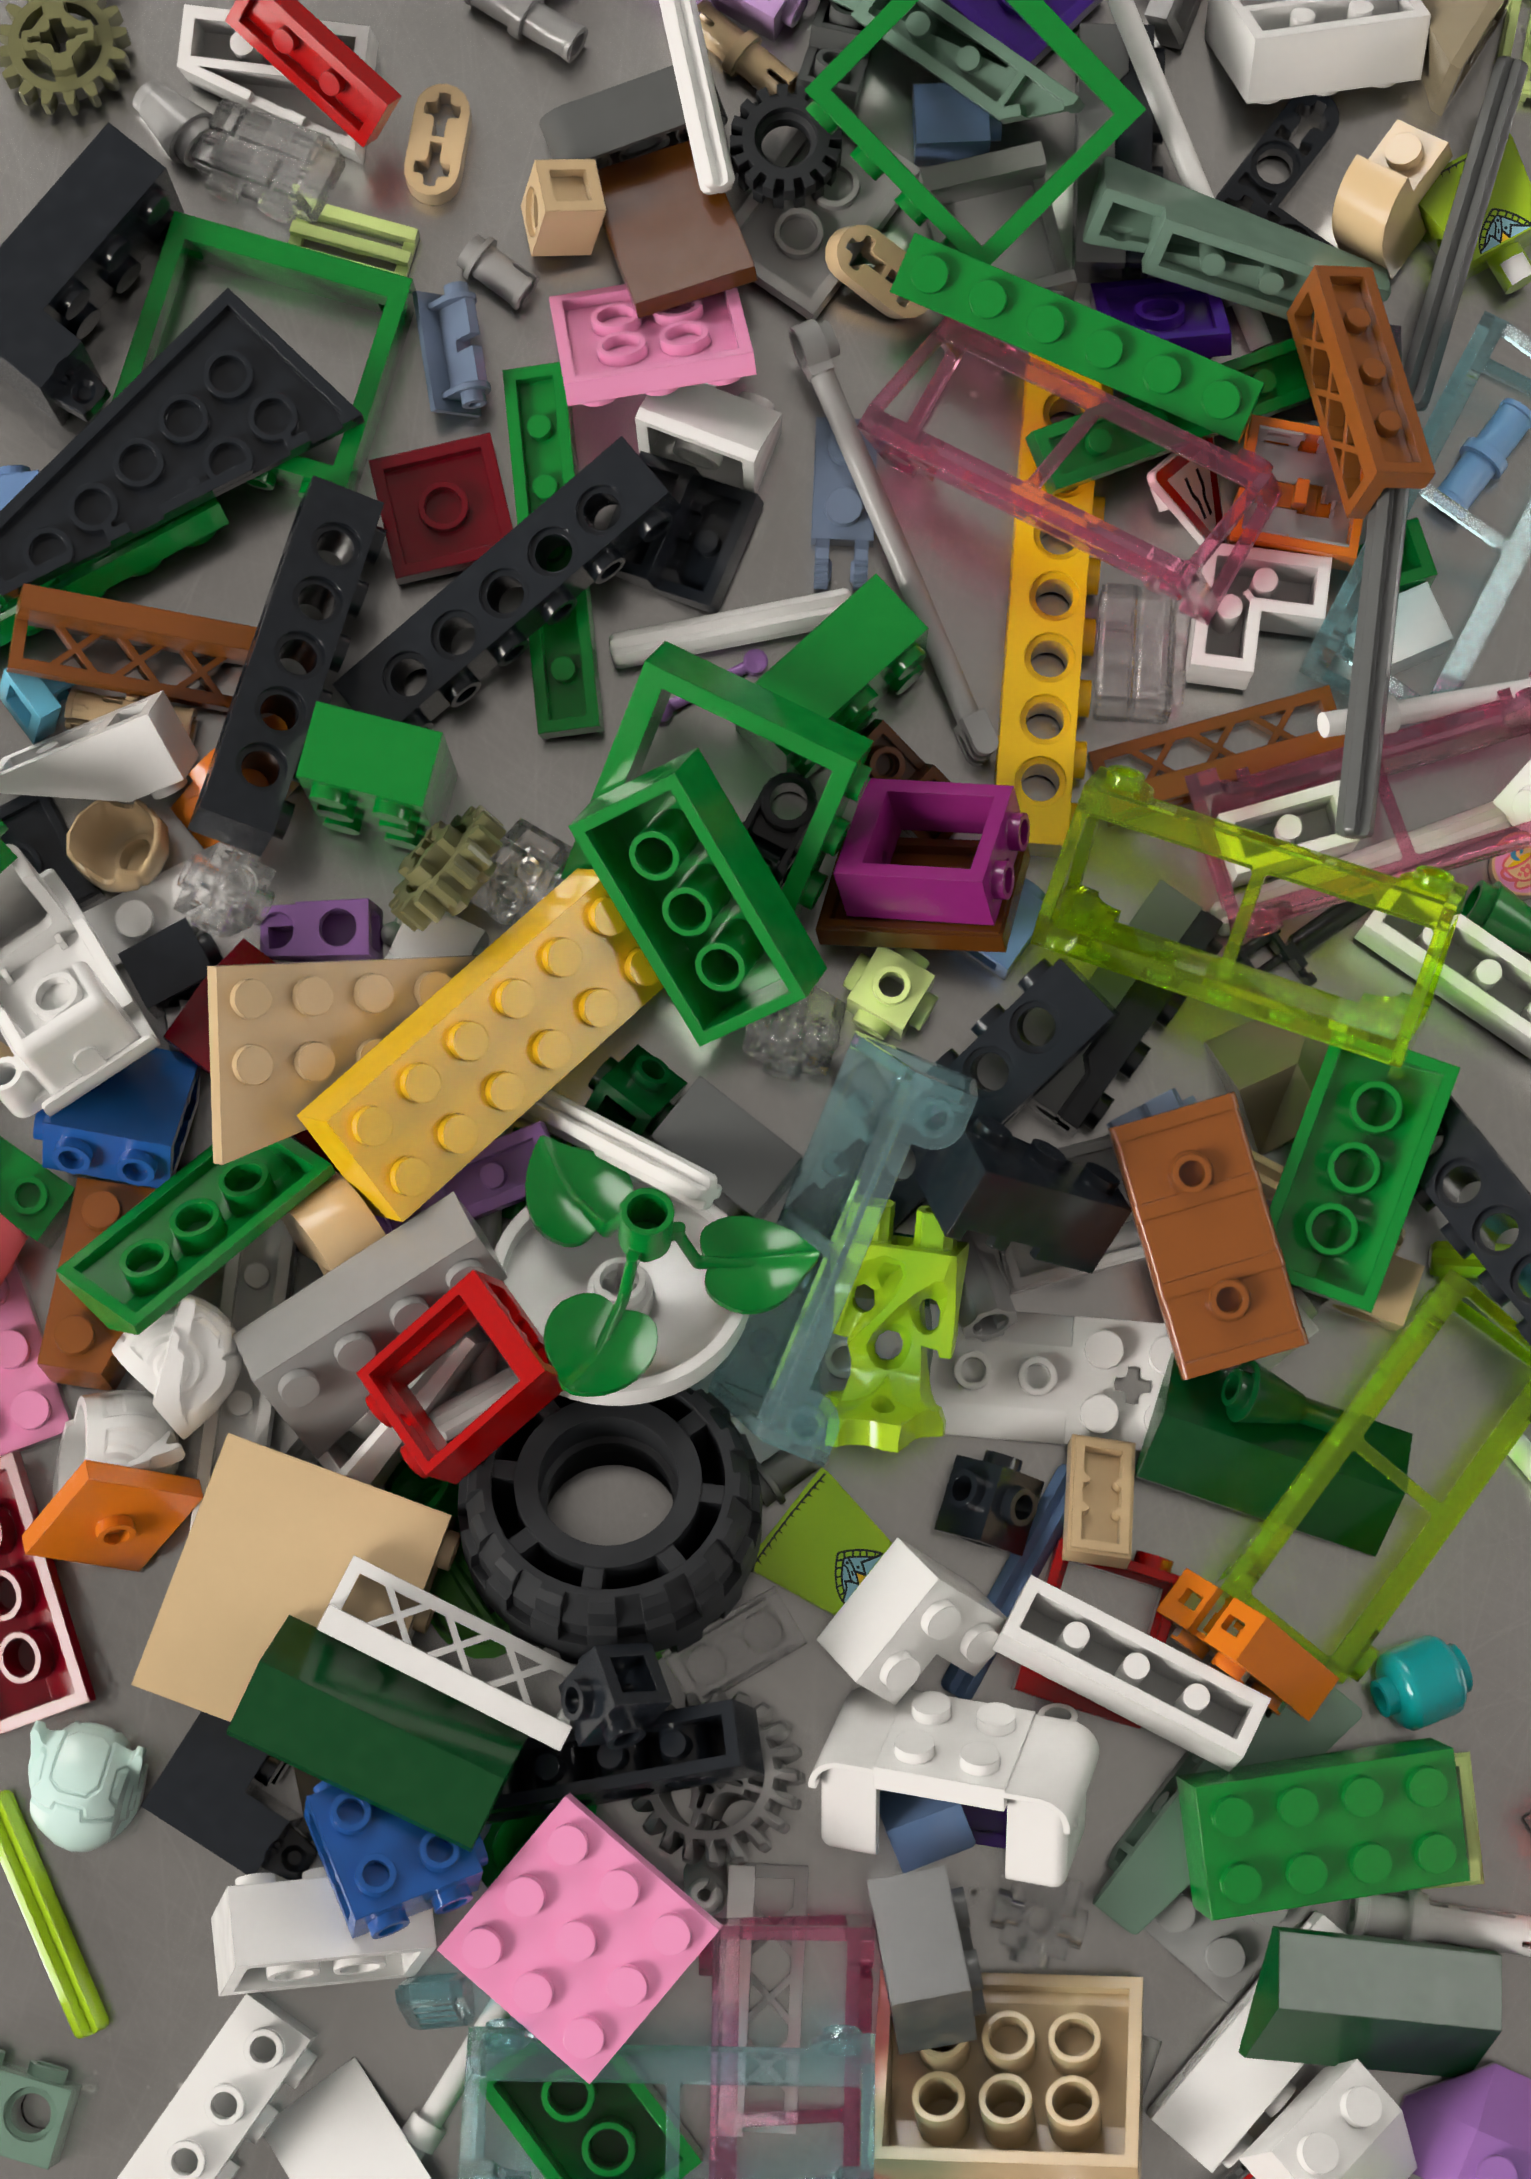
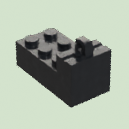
(67, 264)
(218, 1801)

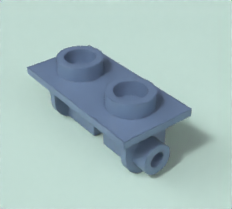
(451, 365)

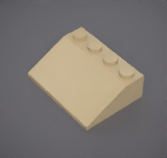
(1034, 2097)

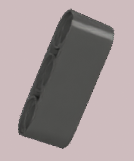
(620, 121)

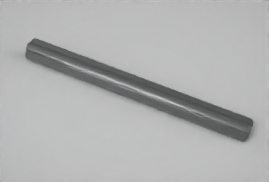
(1463, 228)
(1372, 664)

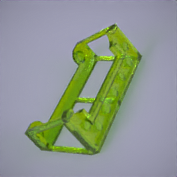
(1088, 929)
(1356, 1651)

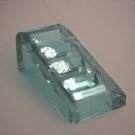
(436, 2001)

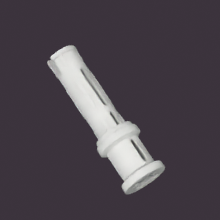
(1420, 1920)

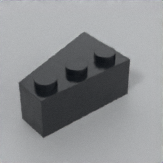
(1023, 1196)

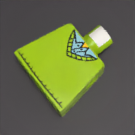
(1505, 224)
(822, 1546)

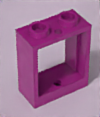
(925, 893)

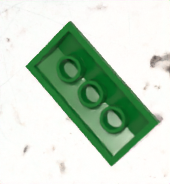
(1357, 1171)
(188, 1231)

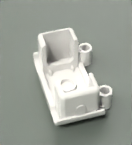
(59, 997)
(966, 1757)

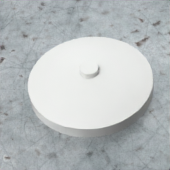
(691, 1327)

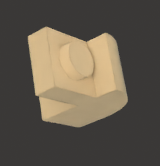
(1380, 196)
(332, 1224)

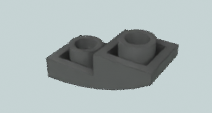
(830, 34)

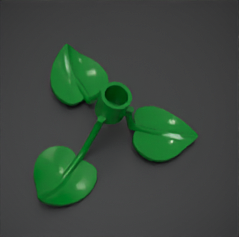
(600, 1343)

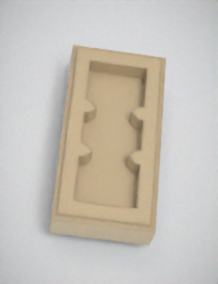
(1099, 1501)

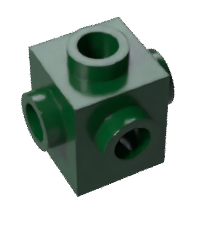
(635, 1091)

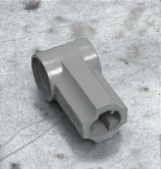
(985, 1300)

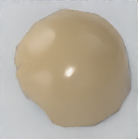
(118, 845)

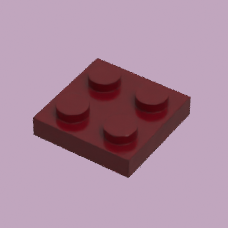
(441, 506)

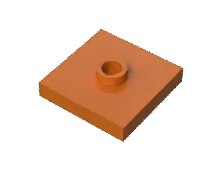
(112, 1516)

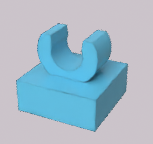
(33, 702)

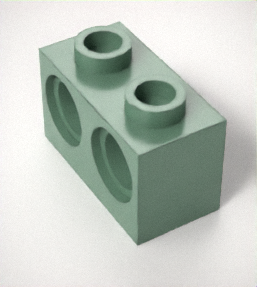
(17, 2138)

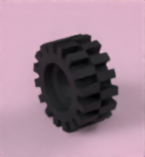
(776, 181)

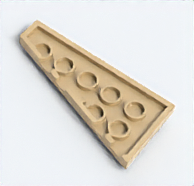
(295, 1030)

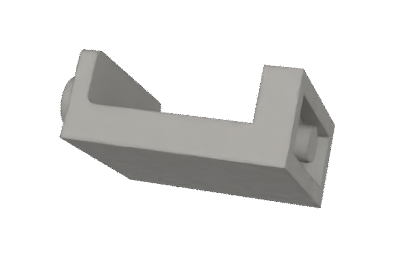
(986, 193)

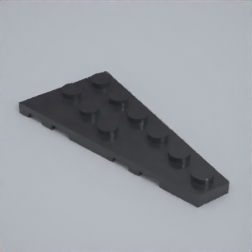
(185, 430)

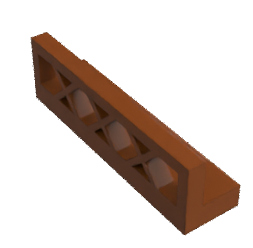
(1360, 388)
(128, 626)
(1171, 784)

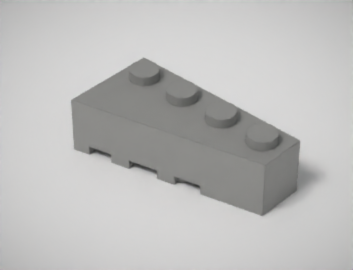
(319, 1338)

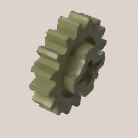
(35, 43)
(447, 868)

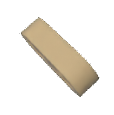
(451, 147)
(868, 281)

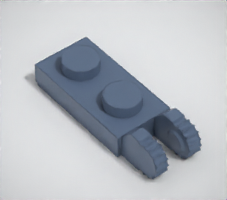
(838, 509)

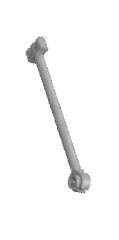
(814, 347)

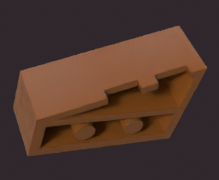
(75, 1340)

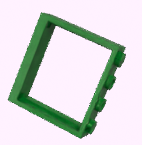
(915, 197)
(299, 270)
(762, 712)

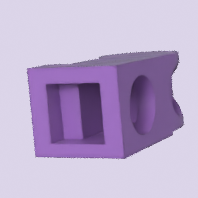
(323, 931)

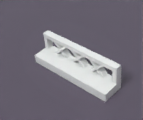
(438, 1673)
(741, 1904)

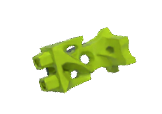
(892, 1398)

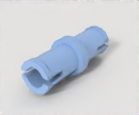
(1486, 454)

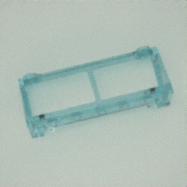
(1513, 551)
(835, 1203)
(510, 2053)

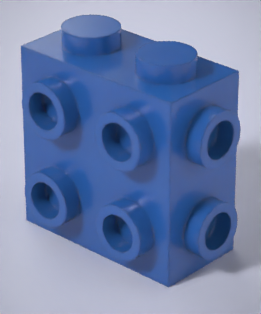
(128, 1125)
(386, 1865)

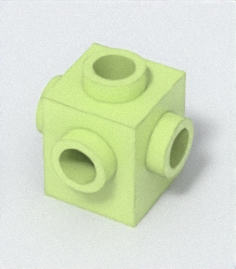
(885, 1014)

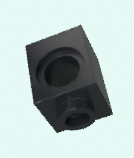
(170, 965)

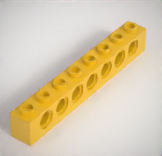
(1034, 632)

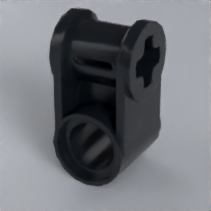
(776, 837)

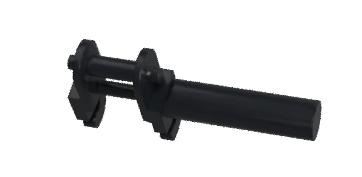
(1303, 940)

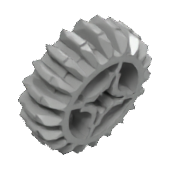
(711, 1806)

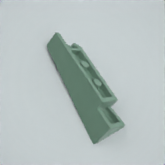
(971, 61)
(1208, 241)
(1151, 1854)

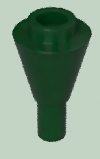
(1260, 1396)

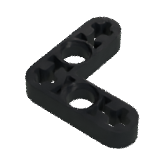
(1266, 199)

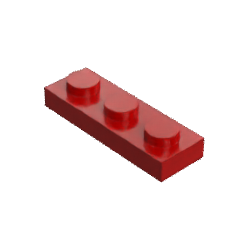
(317, 64)

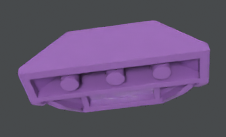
(1472, 2126)

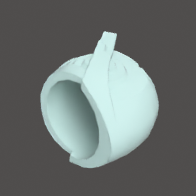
(84, 1783)

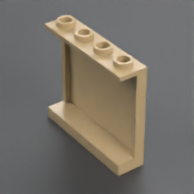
(273, 1547)

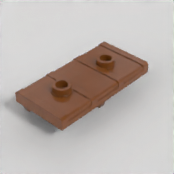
(1207, 1236)

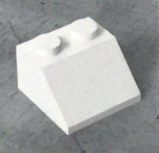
(712, 430)
(1335, 2130)

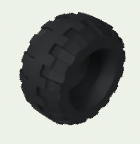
(639, 1591)

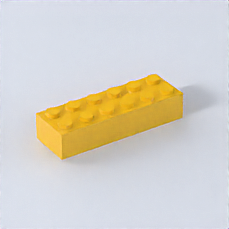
(483, 1048)

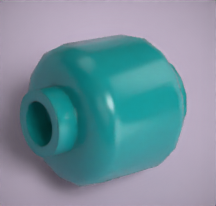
(1421, 1682)

